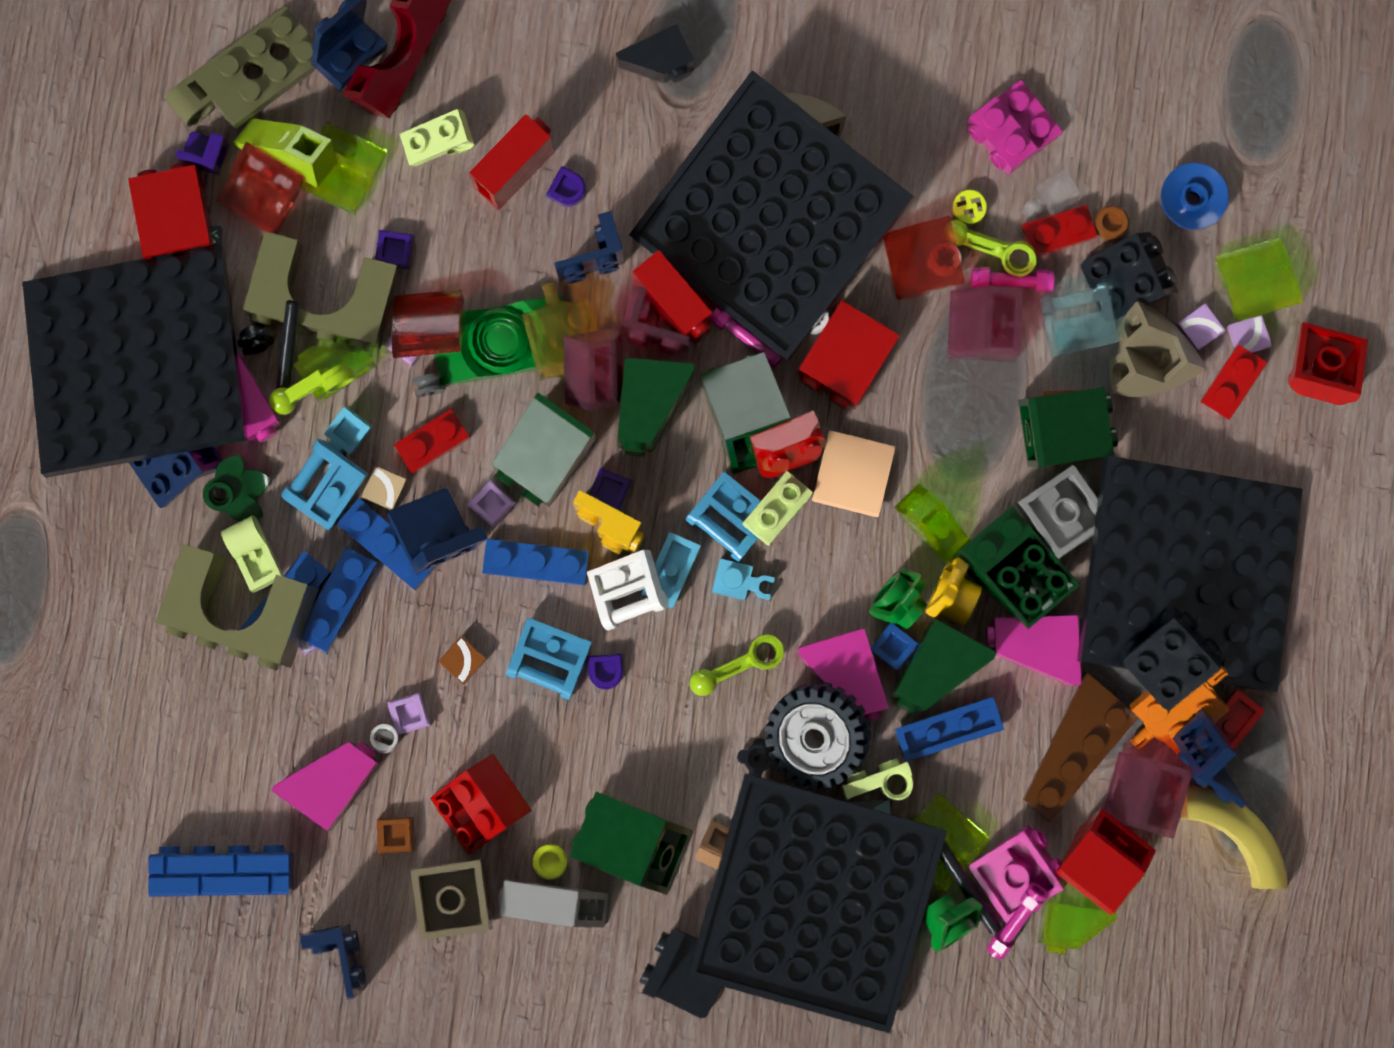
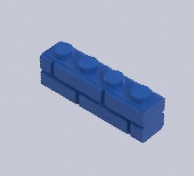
(221, 873)

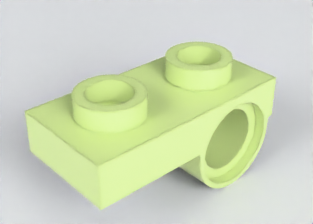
(437, 137)
(777, 508)
(252, 552)
(861, 783)

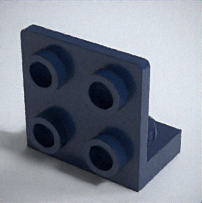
(345, 43)
(602, 260)
(171, 474)
(433, 530)
(1207, 753)
(348, 944)

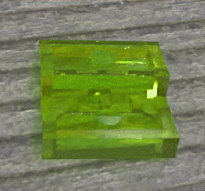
(354, 169)
(1258, 279)
(962, 836)

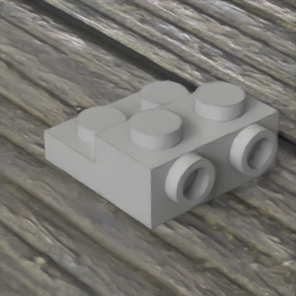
(1062, 511)

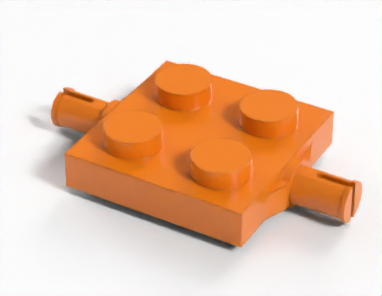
(1167, 723)

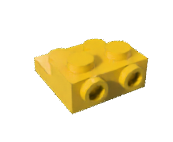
(616, 528)

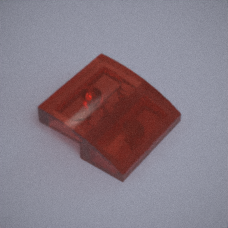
(261, 189)
(923, 258)
(427, 323)

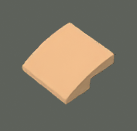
(853, 473)

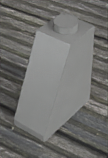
(553, 904)

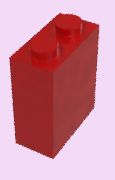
(512, 161)
(170, 210)
(673, 298)
(847, 356)

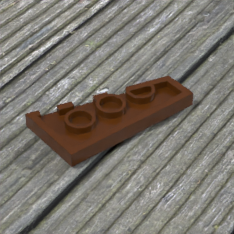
(1083, 739)

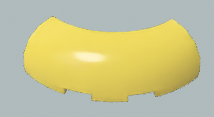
(1245, 829)

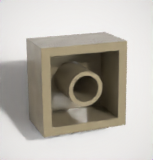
(451, 899)

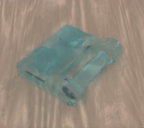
(1080, 331)

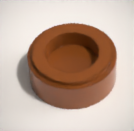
(1111, 223)

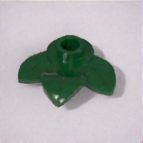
(241, 489)

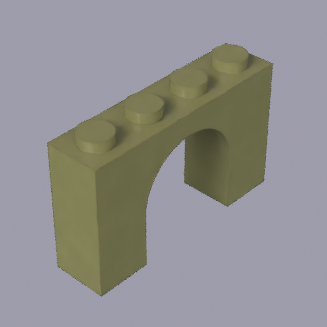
(358, 322)
(271, 637)

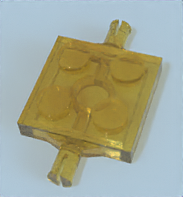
(549, 325)

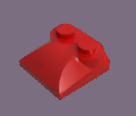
(1328, 365)
(788, 445)

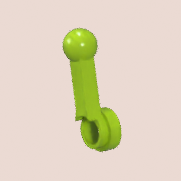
(995, 247)
(285, 399)
(705, 681)

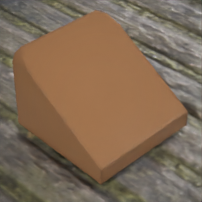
(712, 845)

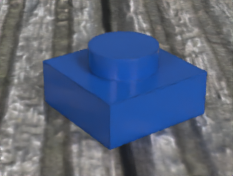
(893, 646)

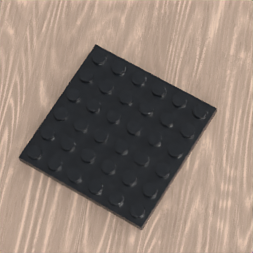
(771, 215)
(134, 361)
(1196, 545)
(817, 903)

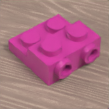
(1013, 128)
(1013, 866)

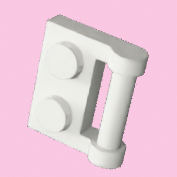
(624, 578)

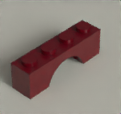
(382, 85)

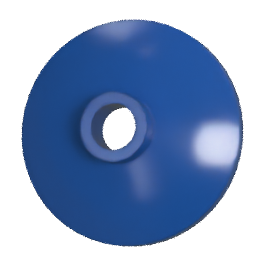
(1205, 185)

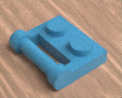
(333, 491)
(735, 505)
(554, 648)

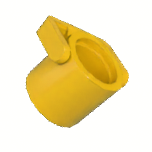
(953, 594)

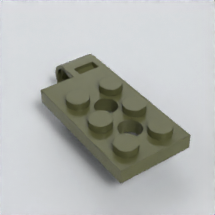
(226, 86)

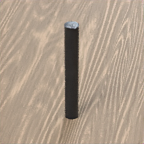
(287, 344)
(968, 888)

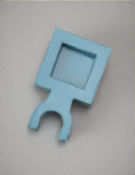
(347, 431)
(735, 580)

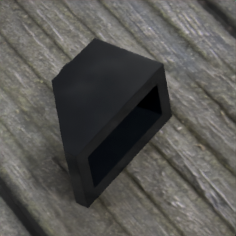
(658, 57)

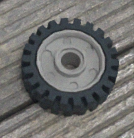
(800, 753)

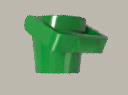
(899, 600)
(951, 921)

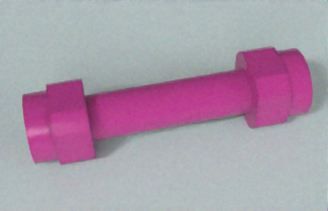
(1041, 280)
(724, 320)
(1031, 901)

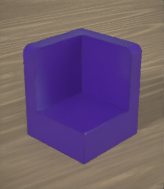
(204, 152)

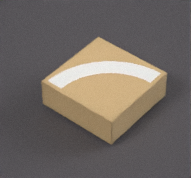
(384, 488)

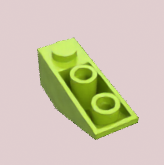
(293, 146)

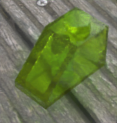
(324, 357)
(932, 523)
(1070, 926)

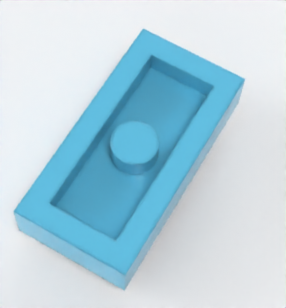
(674, 565)

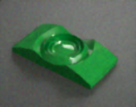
(492, 345)

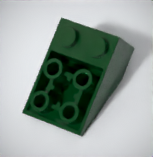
(1017, 568)

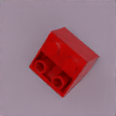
(480, 804)
(1105, 861)

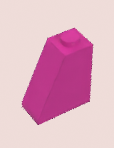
(259, 417)
(1045, 648)
(848, 664)
(329, 784)

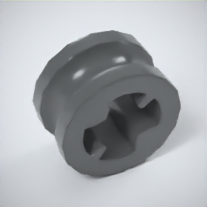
(428, 384)

